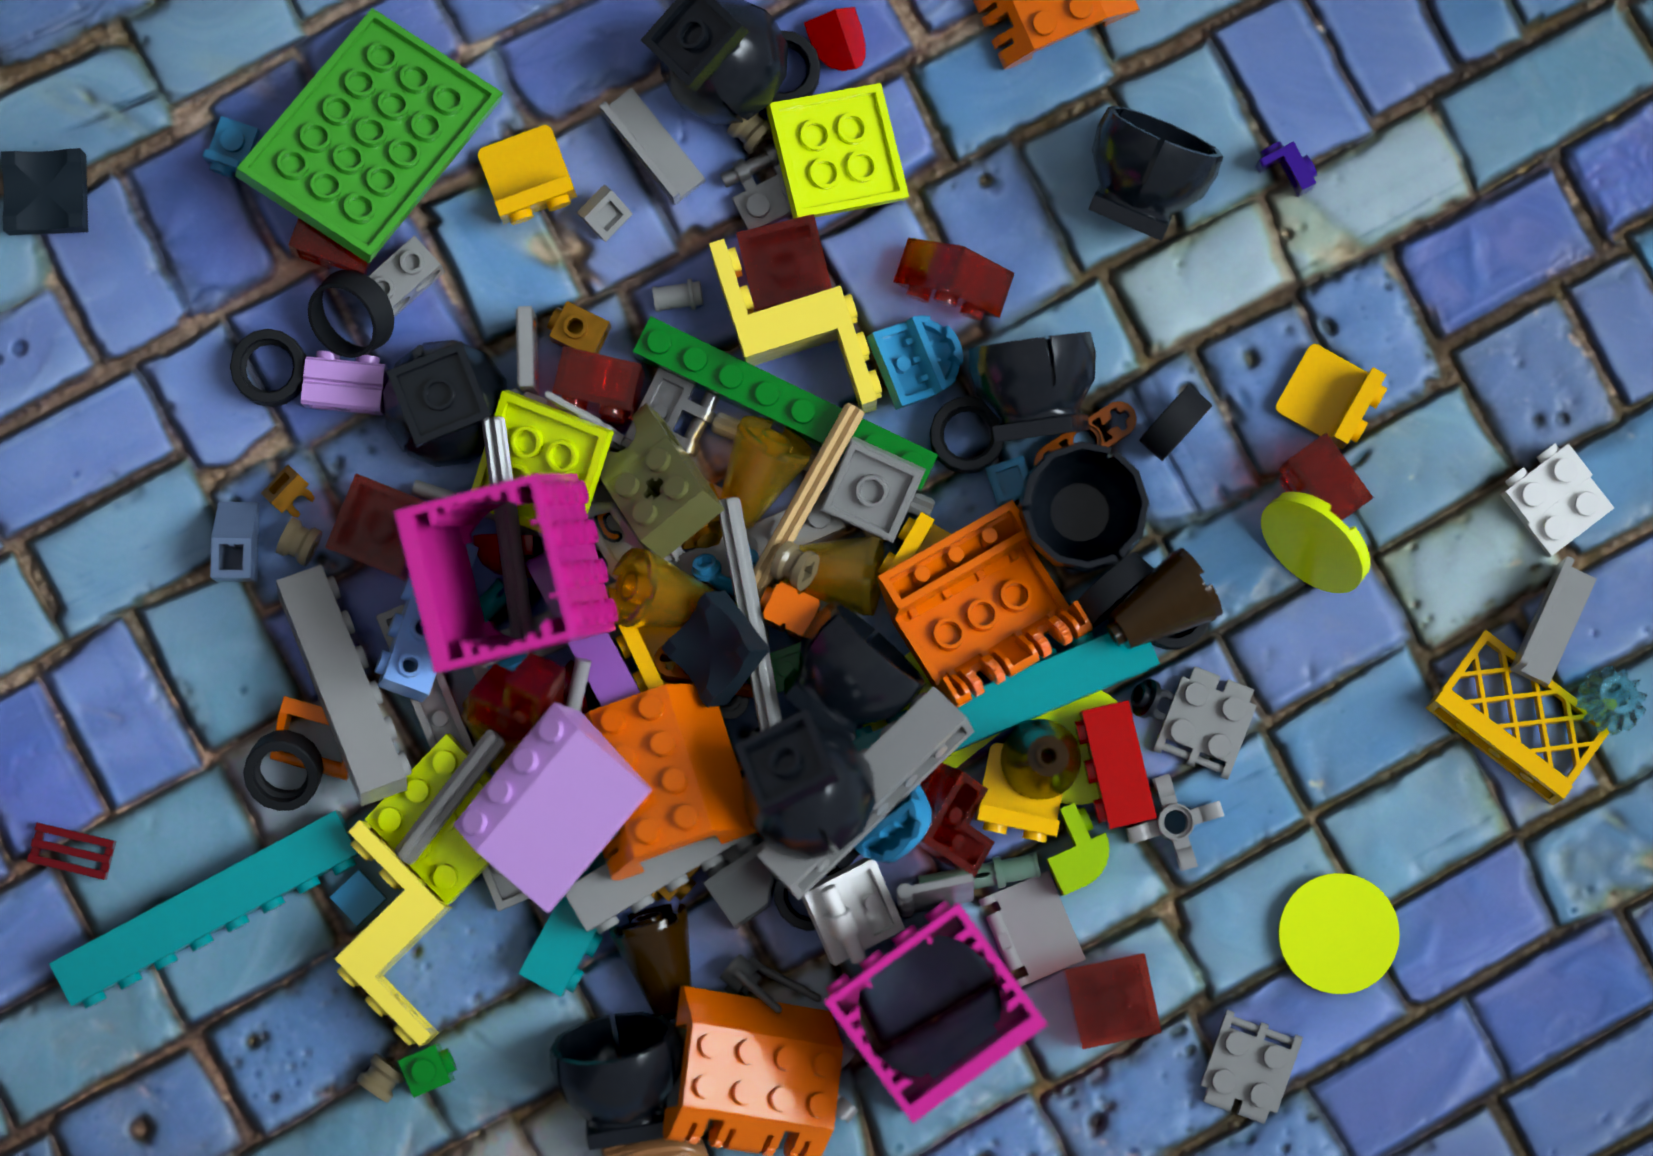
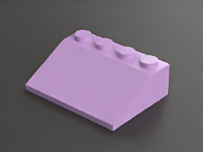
(552, 806)

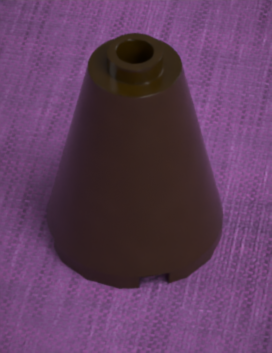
(1165, 603)
(1024, 766)
(657, 954)

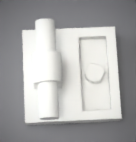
(852, 911)

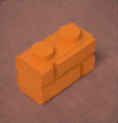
(788, 610)

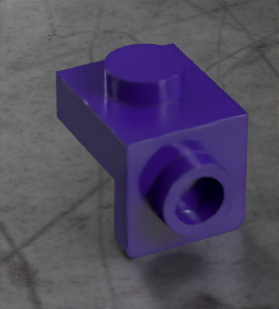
(1298, 169)

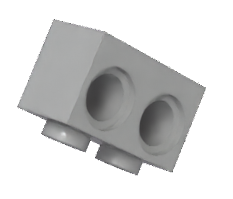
(407, 274)

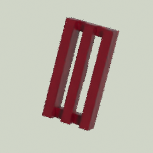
(38, 843)

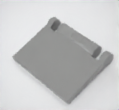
(929, 895)
(1033, 929)

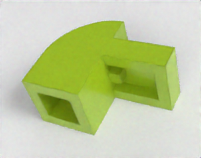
(1085, 860)

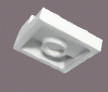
(1556, 498)

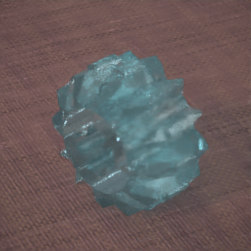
(1611, 700)

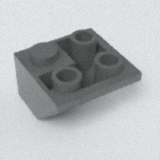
(743, 886)

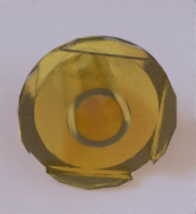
(762, 466)
(847, 573)
(653, 591)

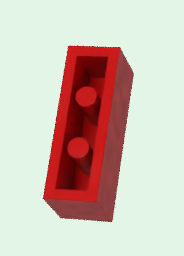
(1115, 765)

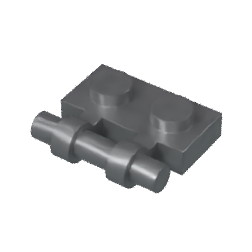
(763, 202)
(670, 398)

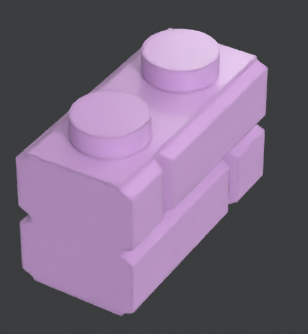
(344, 384)

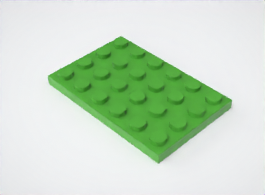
(369, 135)

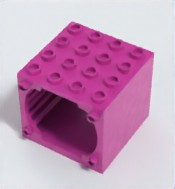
(444, 583)
(1017, 1020)

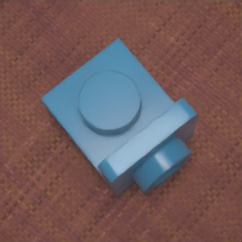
(230, 146)

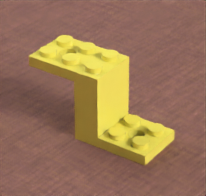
(796, 326)
(391, 937)

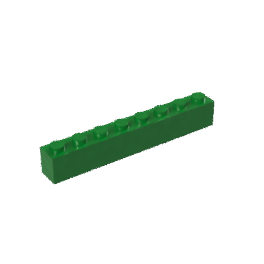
(762, 392)

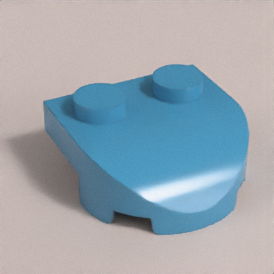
(916, 359)
(898, 830)

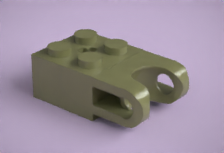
(659, 486)

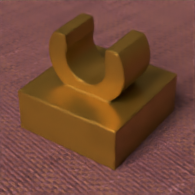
(286, 489)

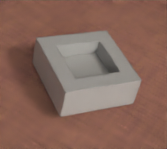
(604, 213)

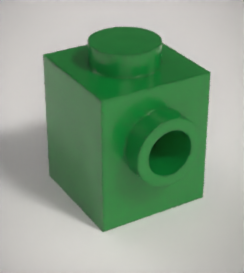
(428, 1069)

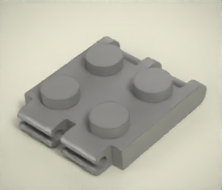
(1207, 720)
(1248, 1068)

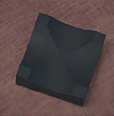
(45, 192)
(717, 648)

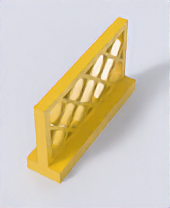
(1497, 742)

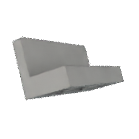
(652, 145)
(1553, 623)

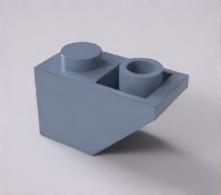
(235, 542)

